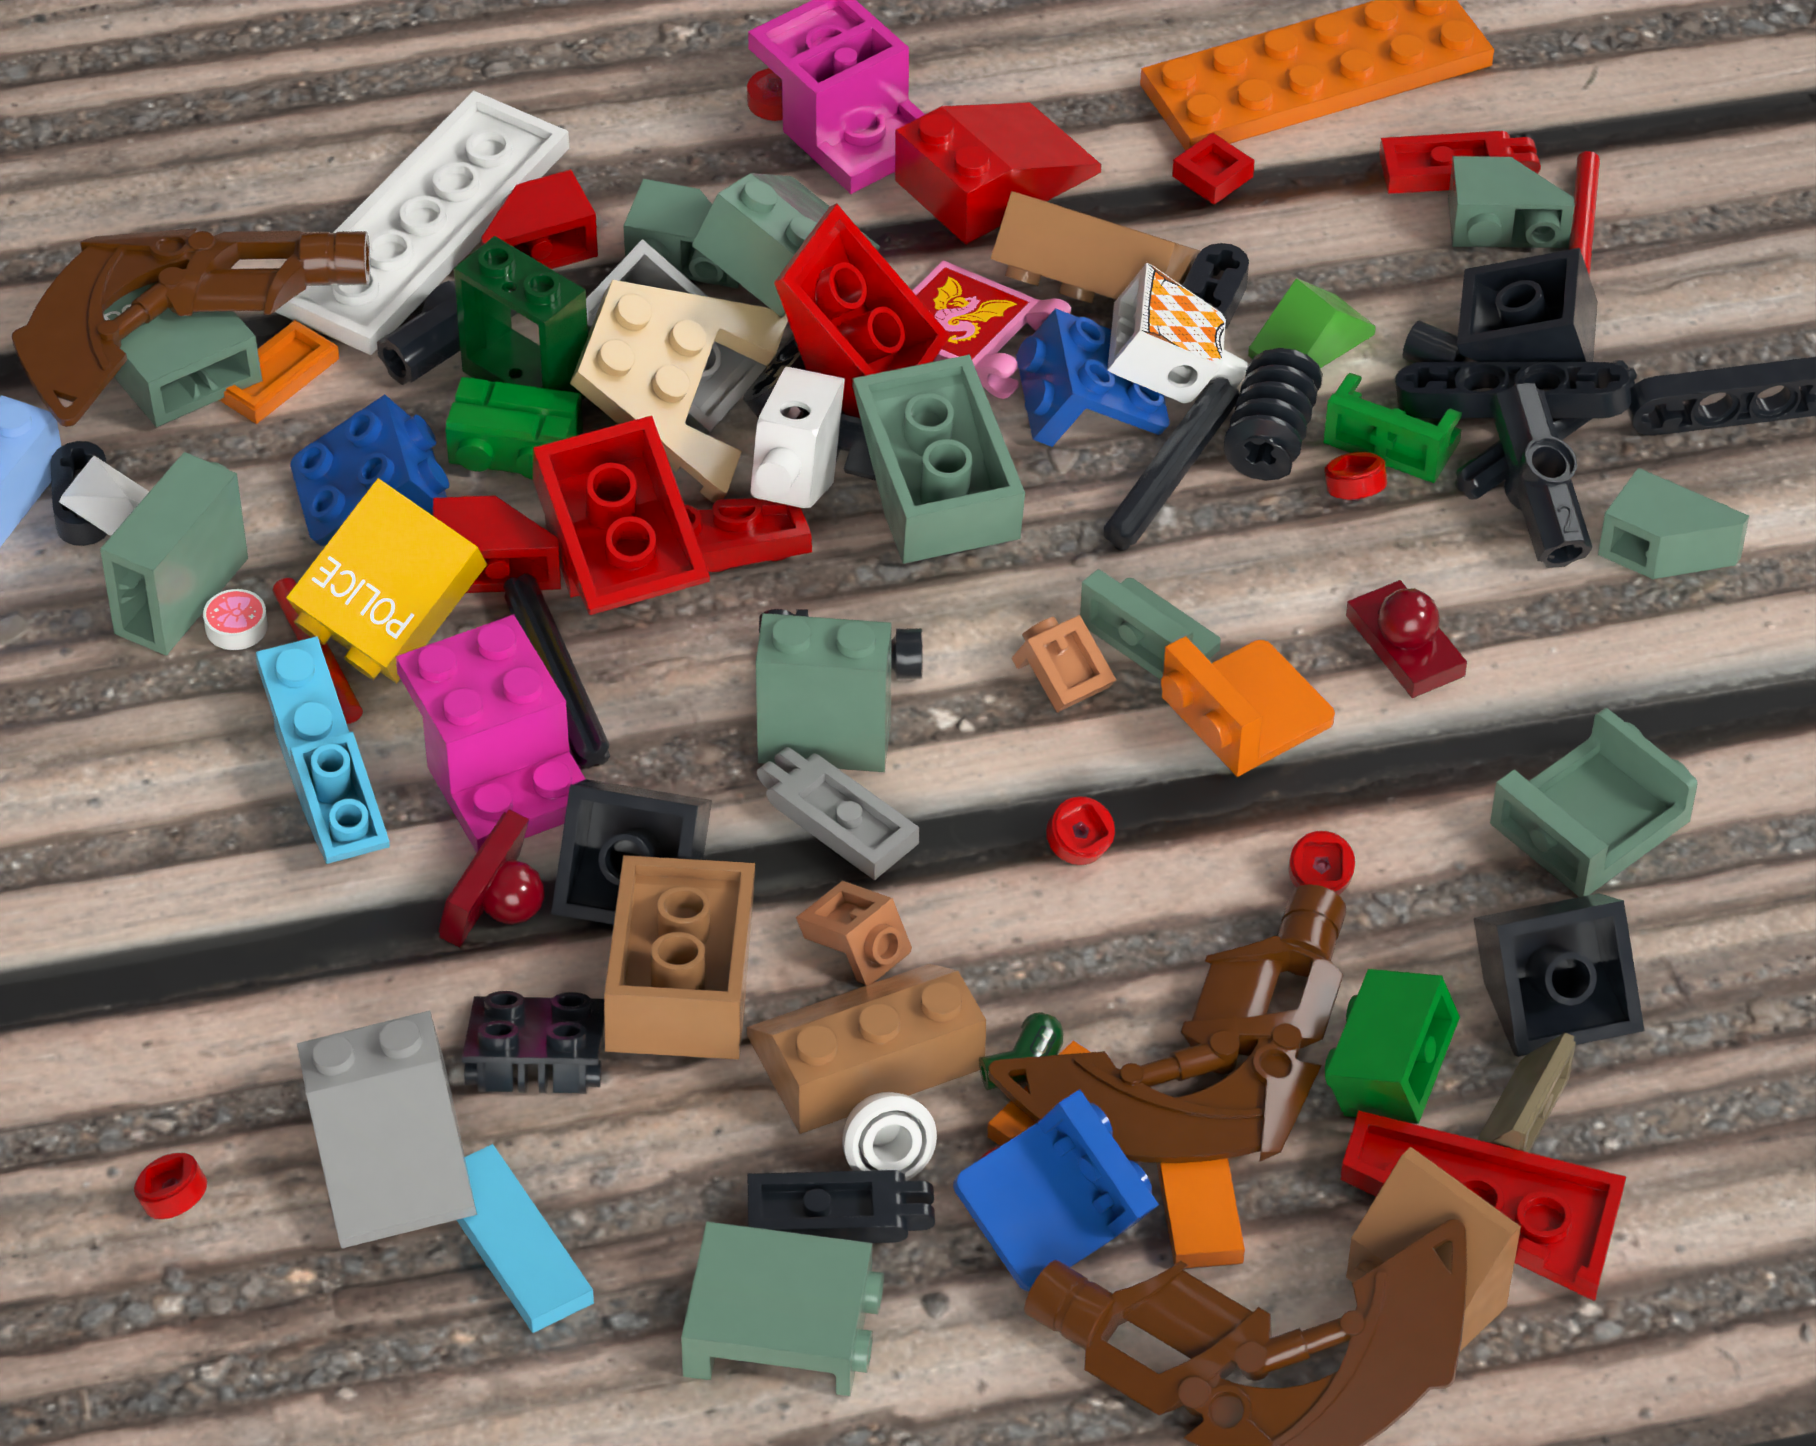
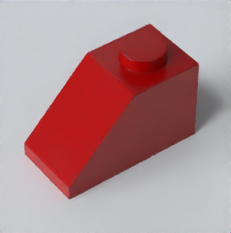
(548, 221)
(506, 540)

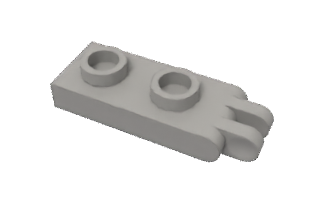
(838, 811)

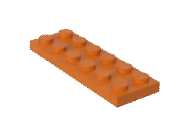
(1314, 68)

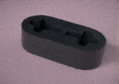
(1229, 290)
(63, 466)

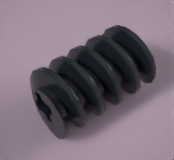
(1272, 413)

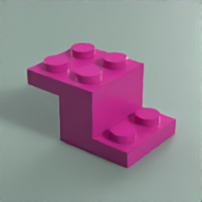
(839, 86)
(492, 728)

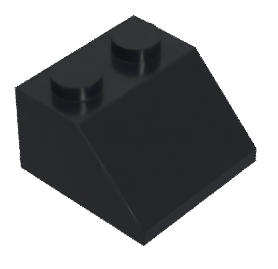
(1529, 310)
(617, 821)
(1560, 971)

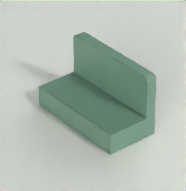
(1139, 621)

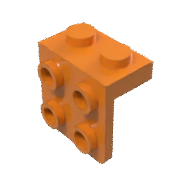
(1243, 703)

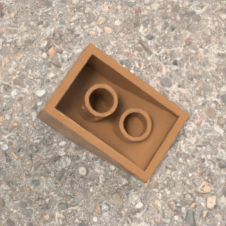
(679, 957)

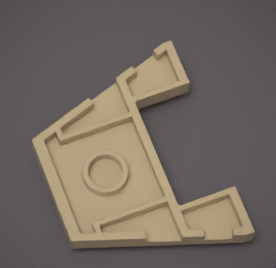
(649, 360)

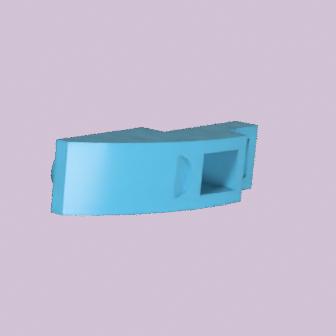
(321, 751)

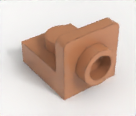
(1064, 661)
(861, 926)

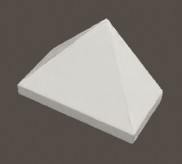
(103, 495)

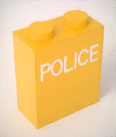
(385, 581)

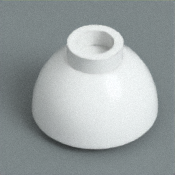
(889, 1134)

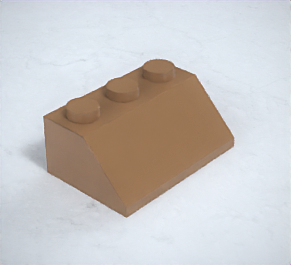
(1081, 250)
(871, 1041)

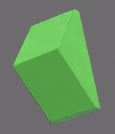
(1313, 324)

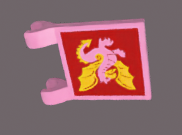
(982, 320)

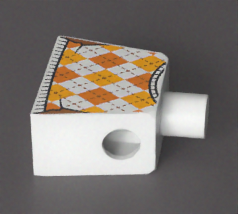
(1169, 338)

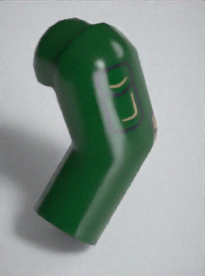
(1039, 1037)

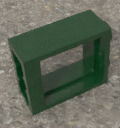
(545, 297)

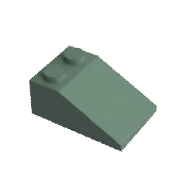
(758, 229)
(939, 459)

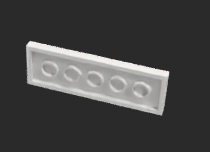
(430, 217)

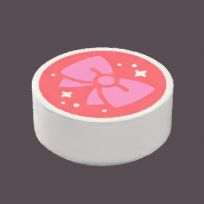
(235, 619)

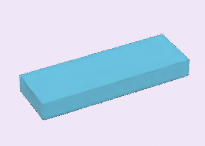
(521, 1245)

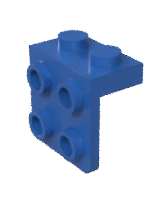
(1067, 372)
(348, 460)
(1055, 1191)

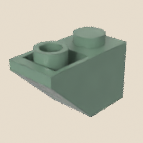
(1506, 205)
(669, 221)
(1670, 529)

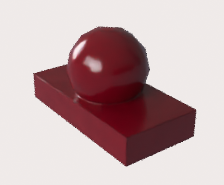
(1407, 637)
(494, 883)

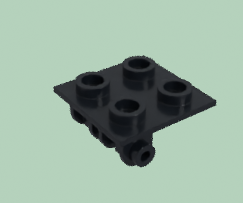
(534, 1030)

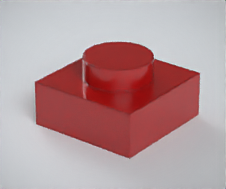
(1213, 168)

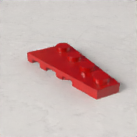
(740, 534)
(1561, 1206)

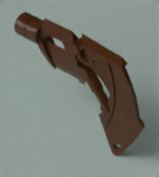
(76, 353)
(1253, 1104)
(1399, 1347)

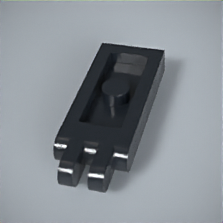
(841, 1204)

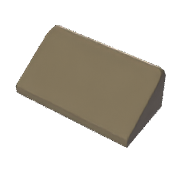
(1530, 1095)

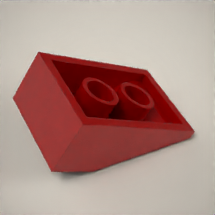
(972, 156)
(853, 308)
(618, 515)

